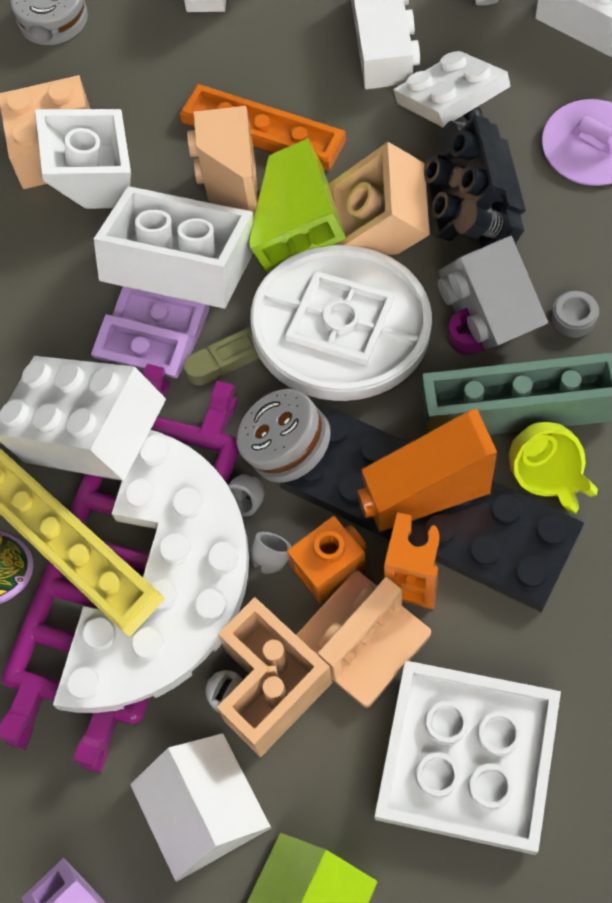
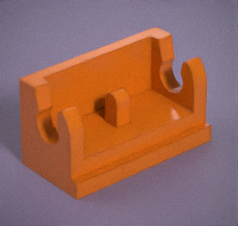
(413, 566)

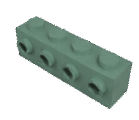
(523, 393)

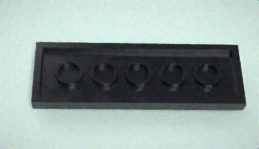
(493, 539)

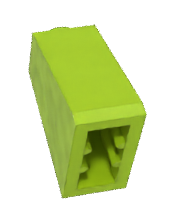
(294, 207)

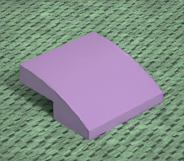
(150, 331)

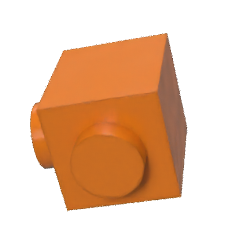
(327, 557)

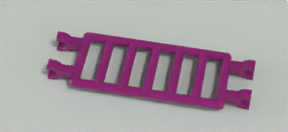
(32, 688)

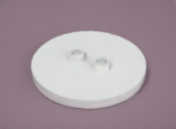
(341, 322)

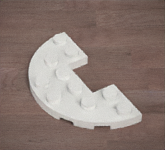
(194, 563)

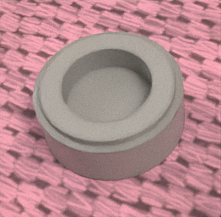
(575, 314)

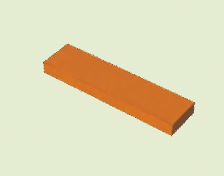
(270, 127)

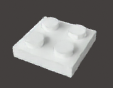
(451, 87)

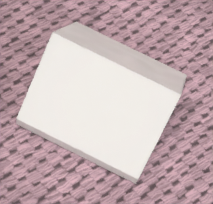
(198, 804)

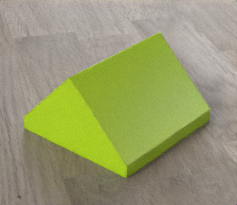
(309, 875)

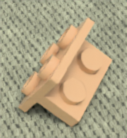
(365, 636)

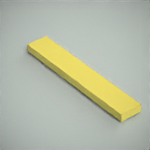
(75, 549)

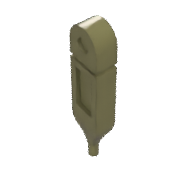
(220, 358)

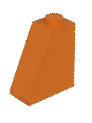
(430, 473)

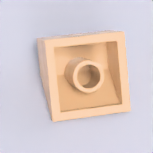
(225, 157)
(383, 201)

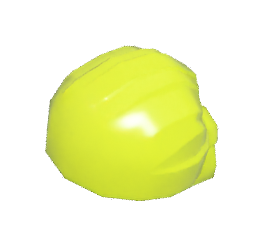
(551, 463)

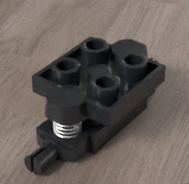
(474, 183)

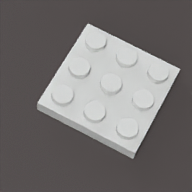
(469, 757)

